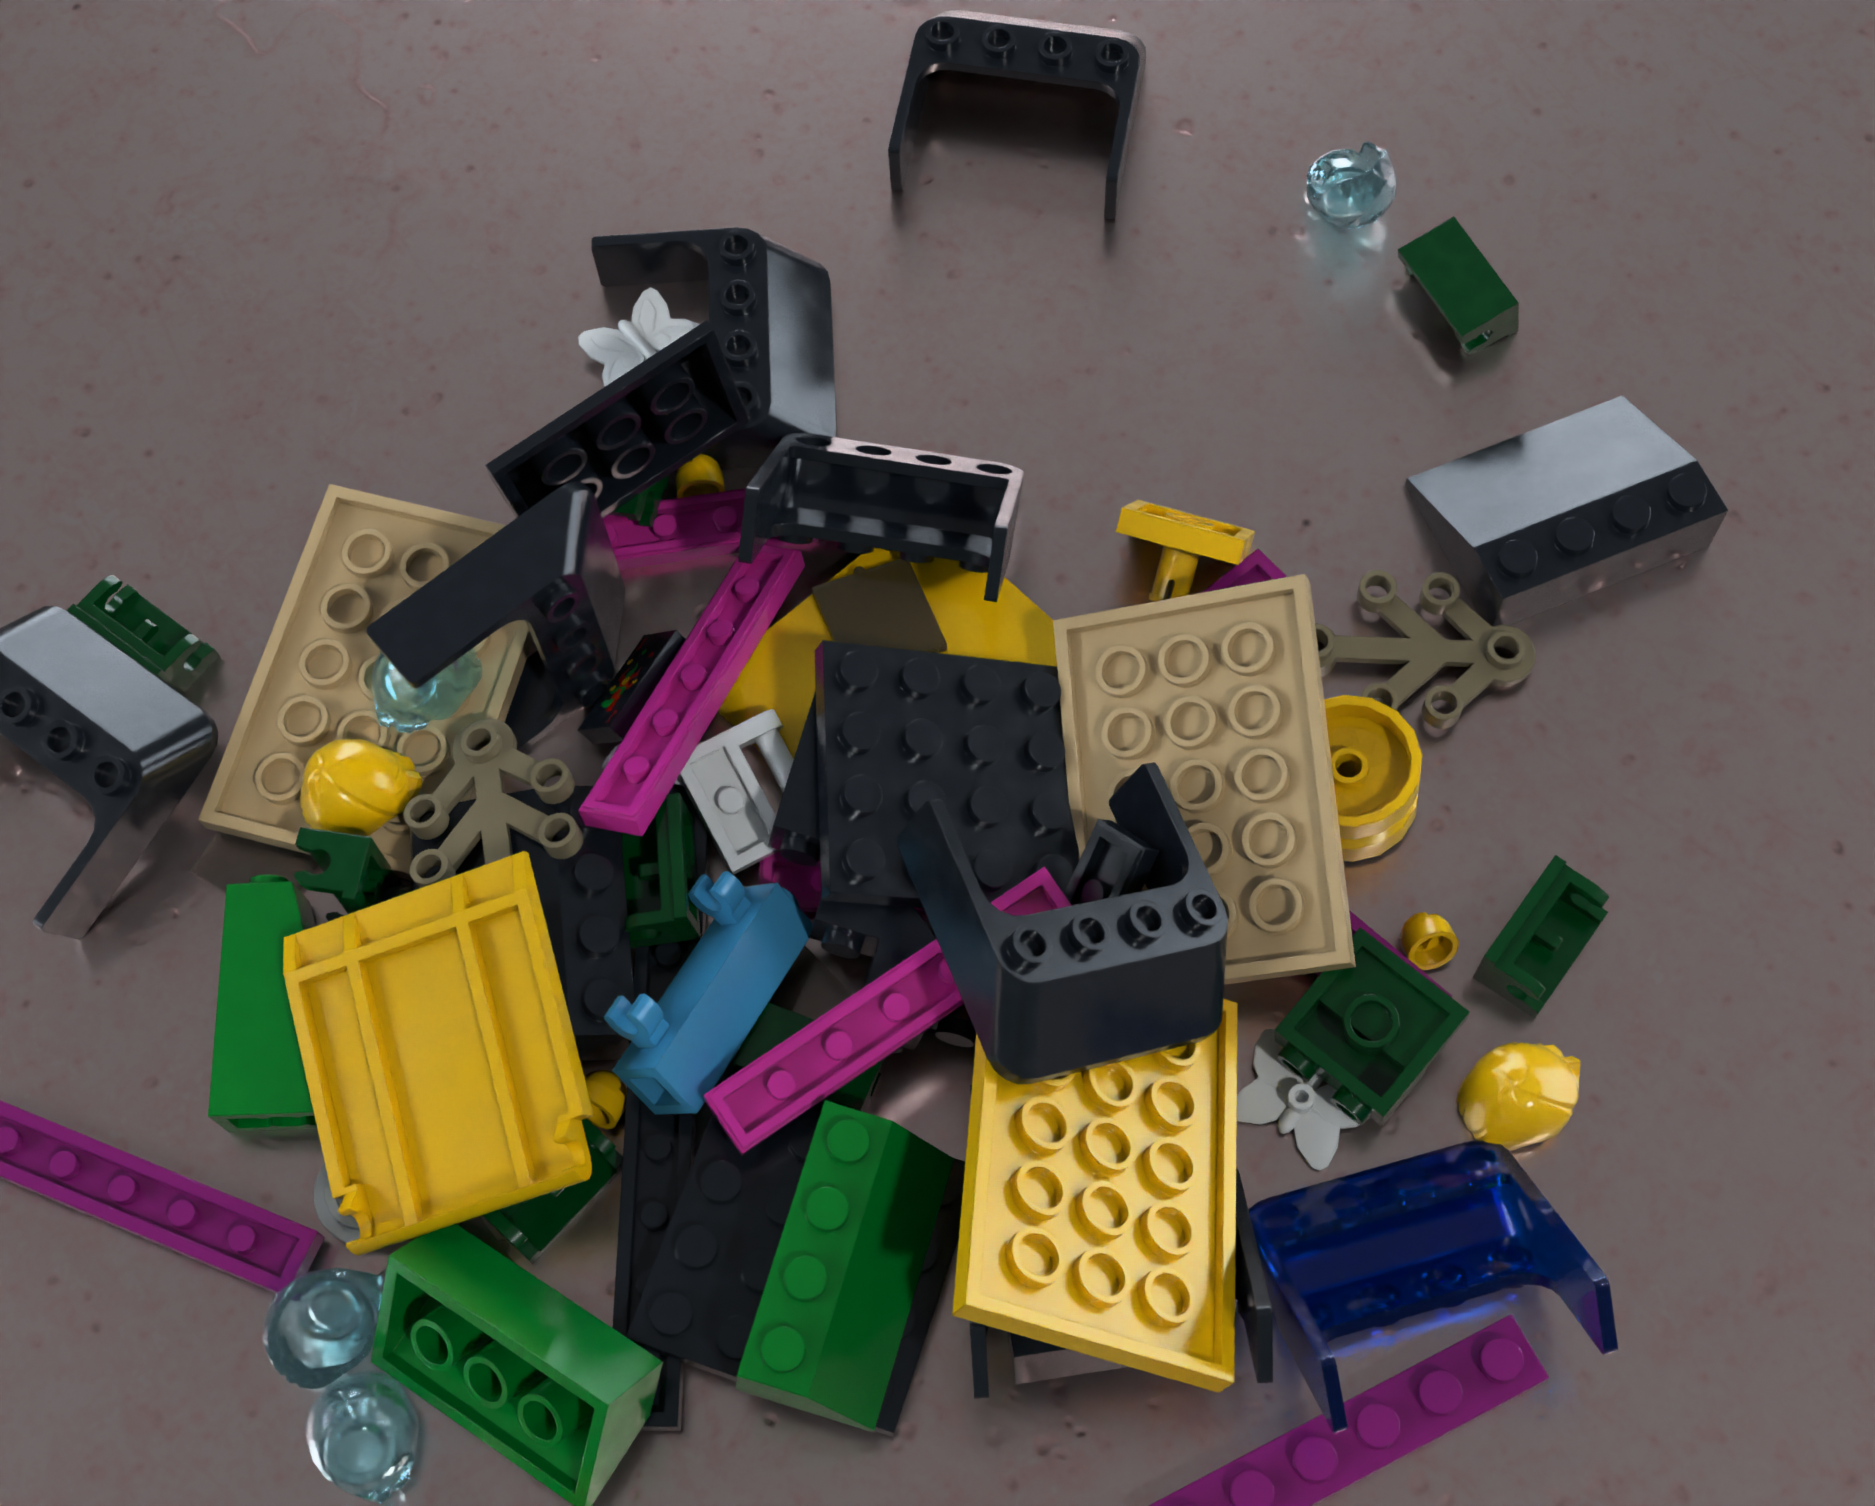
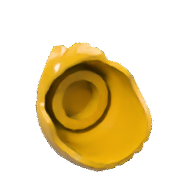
(356, 787)
(1519, 1094)

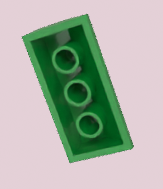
(846, 1268)
(513, 1361)

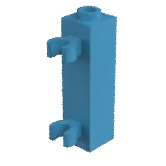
(714, 998)

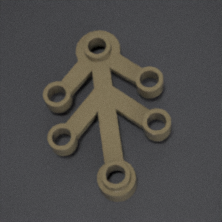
(1426, 651)
(493, 809)

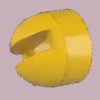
(699, 477)
(1428, 940)
(606, 1097)

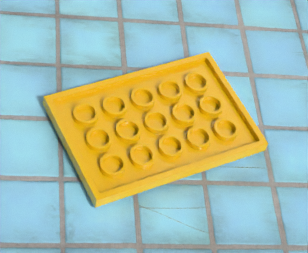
(1109, 1209)

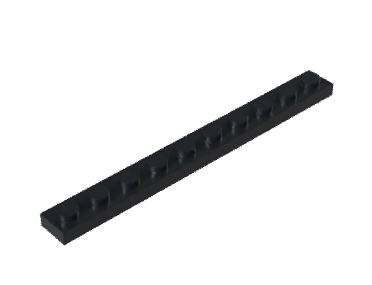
(655, 1163)

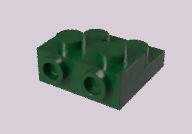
(1368, 1030)

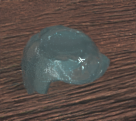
(1352, 186)
(437, 699)
(322, 1325)
(363, 1434)

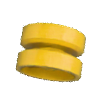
(1373, 774)

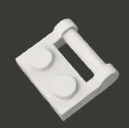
(729, 793)

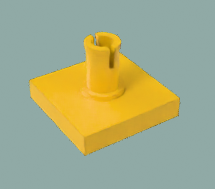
(1183, 541)

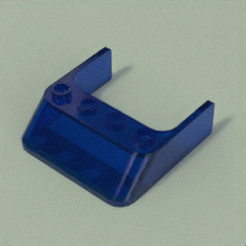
(1412, 1243)

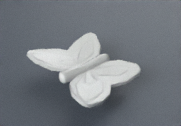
(635, 340)
(1294, 1103)

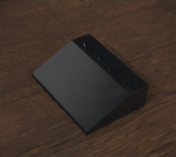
(629, 429)
(1567, 510)
(583, 915)

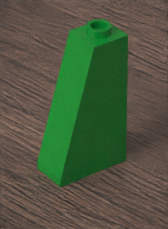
(256, 1050)

